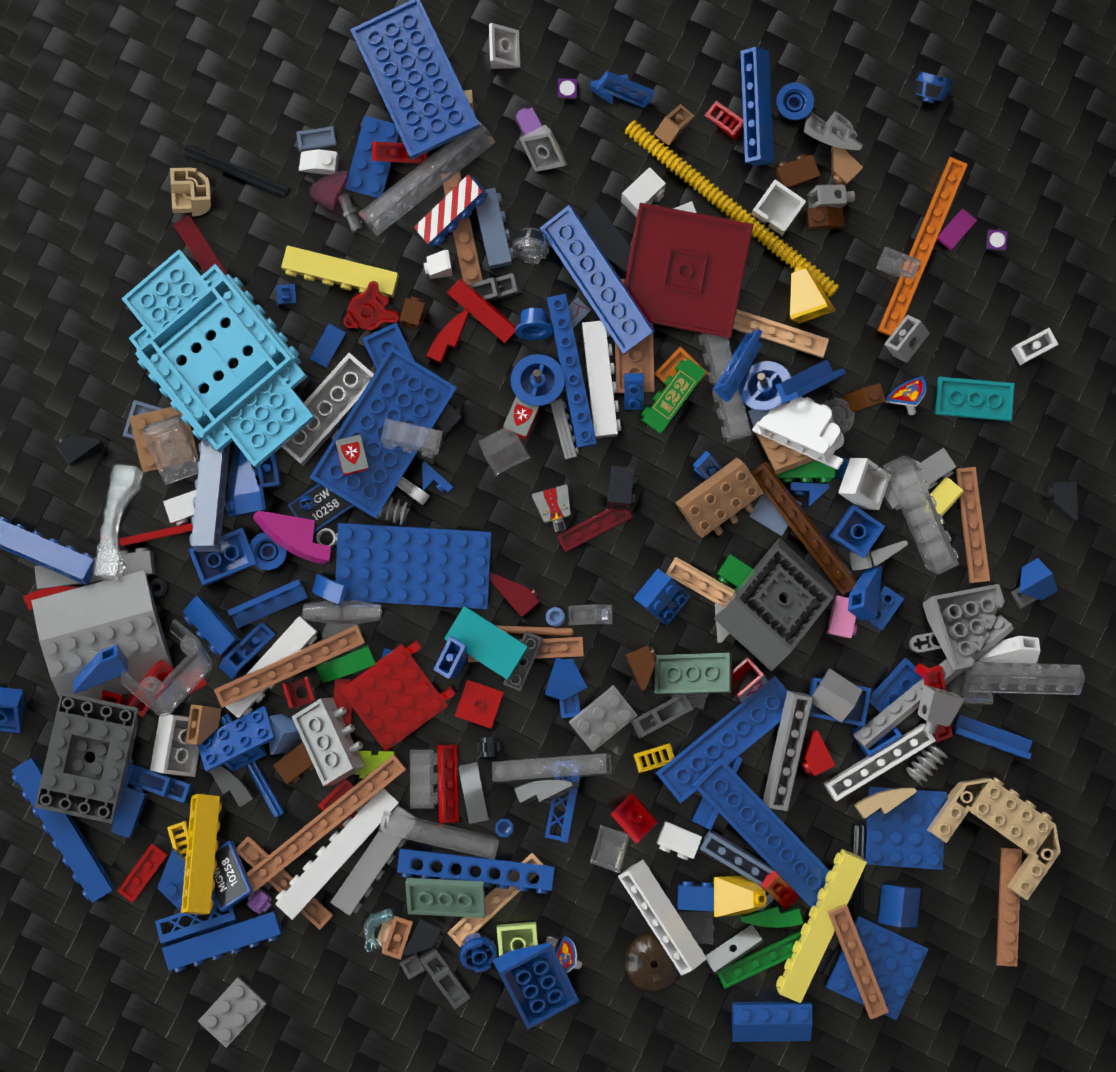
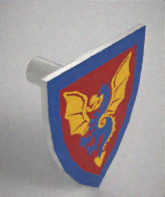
(909, 394)
(568, 955)

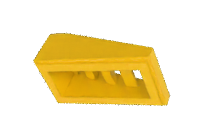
(637, 757)
(174, 828)

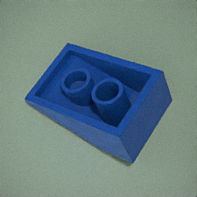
(233, 557)

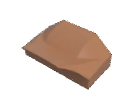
(394, 936)

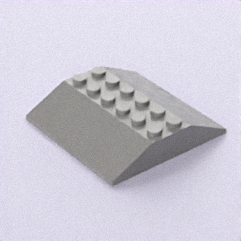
(94, 617)

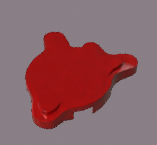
(368, 309)

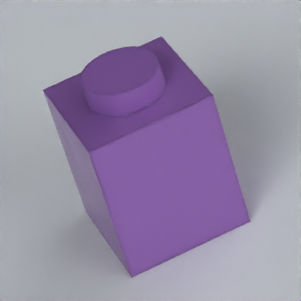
(527, 120)

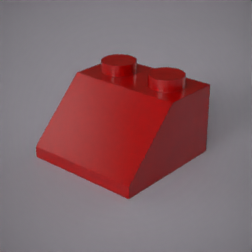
(815, 755)

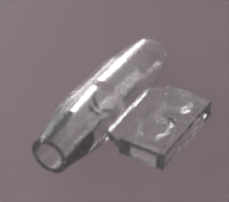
(342, 616)

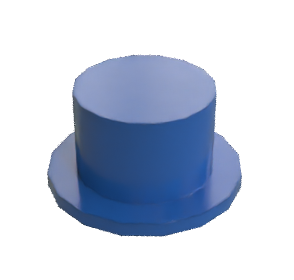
(795, 101)
(533, 325)
(267, 552)

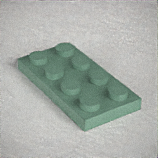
(693, 673)
(445, 897)

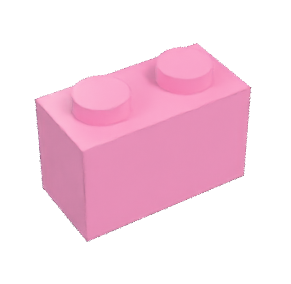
(841, 620)

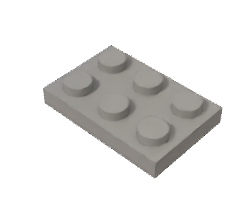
(603, 718)
(232, 1012)

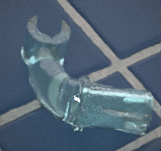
(373, 922)

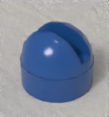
(308, 507)

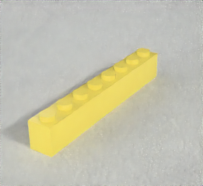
(819, 928)

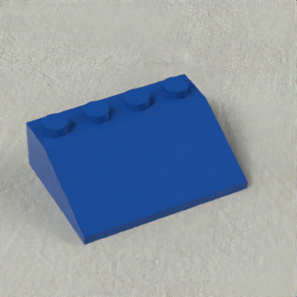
(536, 982)

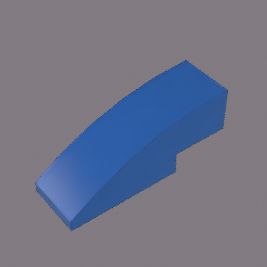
(162, 784)

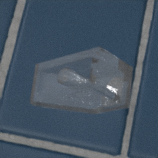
(897, 263)
(590, 614)

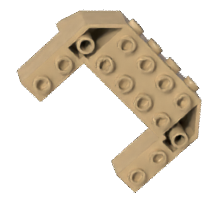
(1009, 817)

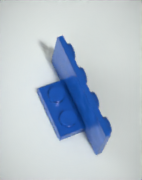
(238, 742)

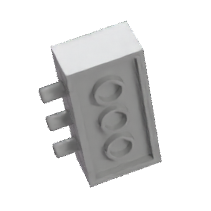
(328, 741)

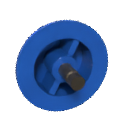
(537, 380)
(759, 387)

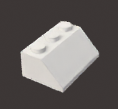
(170, 751)

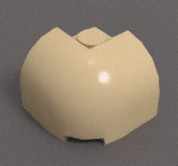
(189, 191)

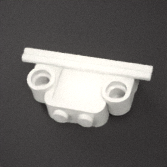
(804, 428)

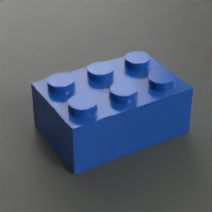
(856, 716)

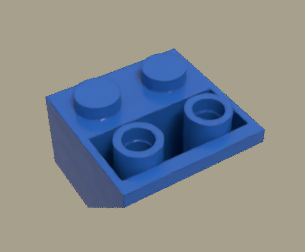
(662, 597)

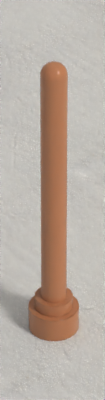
(538, 630)

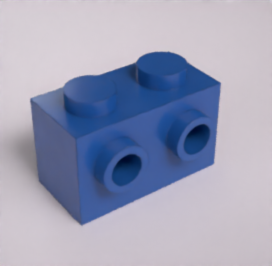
(887, 605)

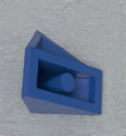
(1037, 580)
(564, 680)

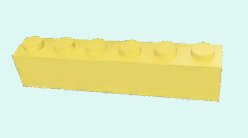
(337, 271)

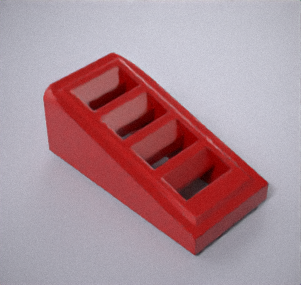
(722, 125)

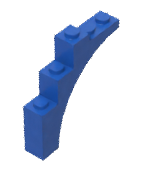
(130, 807)

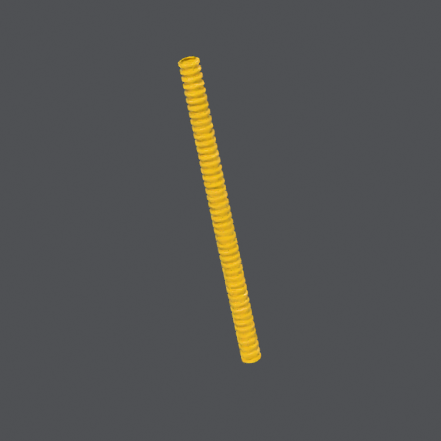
(726, 204)

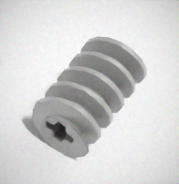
(395, 510)
(925, 763)

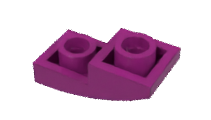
(956, 229)

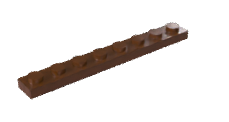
(804, 528)

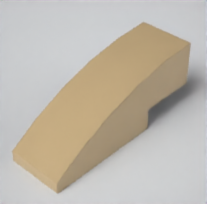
(883, 800)

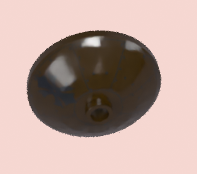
(638, 968)

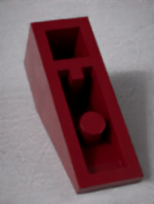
(517, 595)

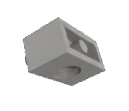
(907, 338)

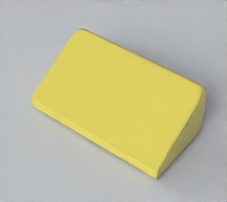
(945, 495)

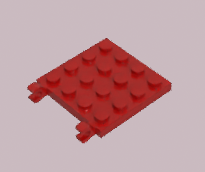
(395, 696)

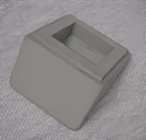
(859, 563)

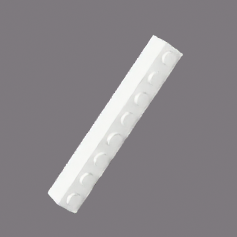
(335, 854)

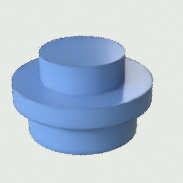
(555, 616)

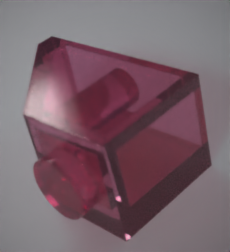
(329, 189)

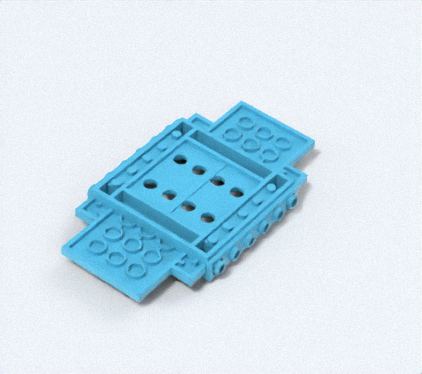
(252, 401)

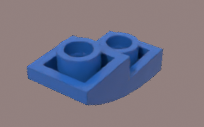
(328, 345)
(329, 589)

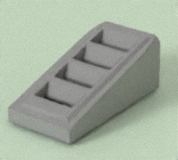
(882, 554)

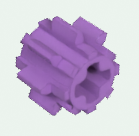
(259, 901)

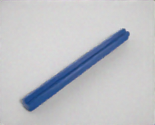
(260, 780)

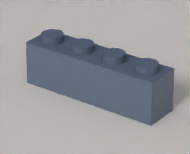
(493, 231)
(735, 857)

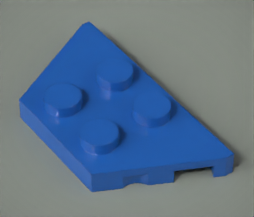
(173, 879)

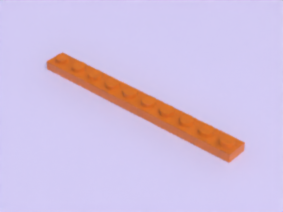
(923, 244)

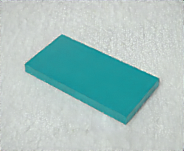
(974, 399)
(487, 642)

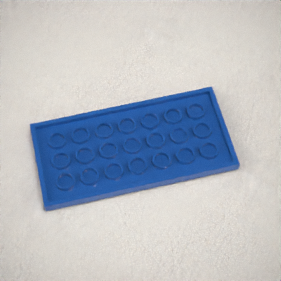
(415, 78)
(396, 392)
(414, 565)

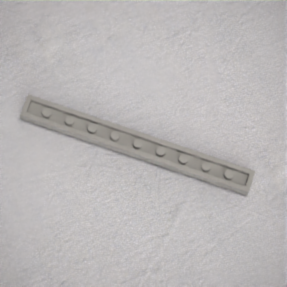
(911, 699)

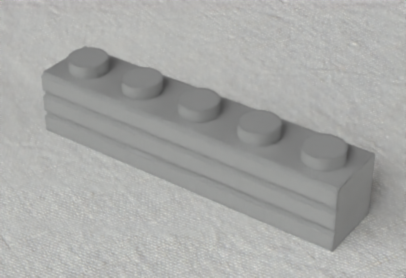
(563, 428)

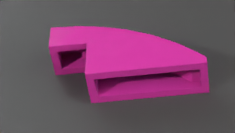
(293, 535)

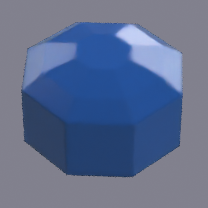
(504, 827)

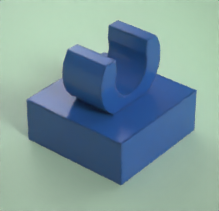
(286, 294)

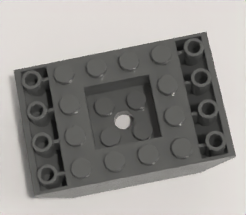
(759, 617)
(68, 780)

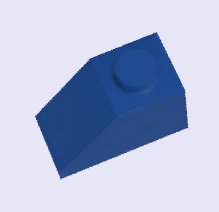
(452, 658)

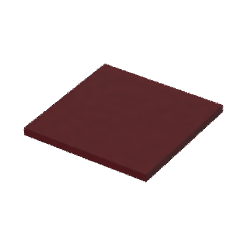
(688, 268)

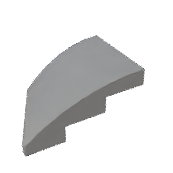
(835, 132)

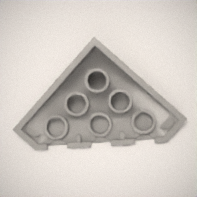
(962, 621)

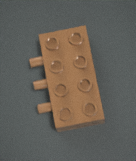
(720, 498)

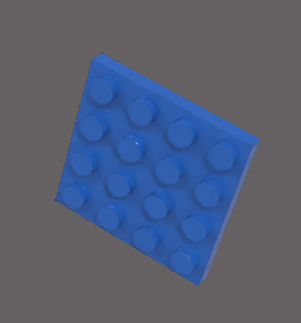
(902, 834)
(892, 960)

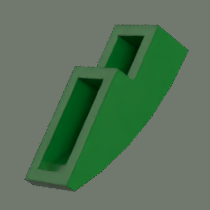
(345, 664)
(773, 917)

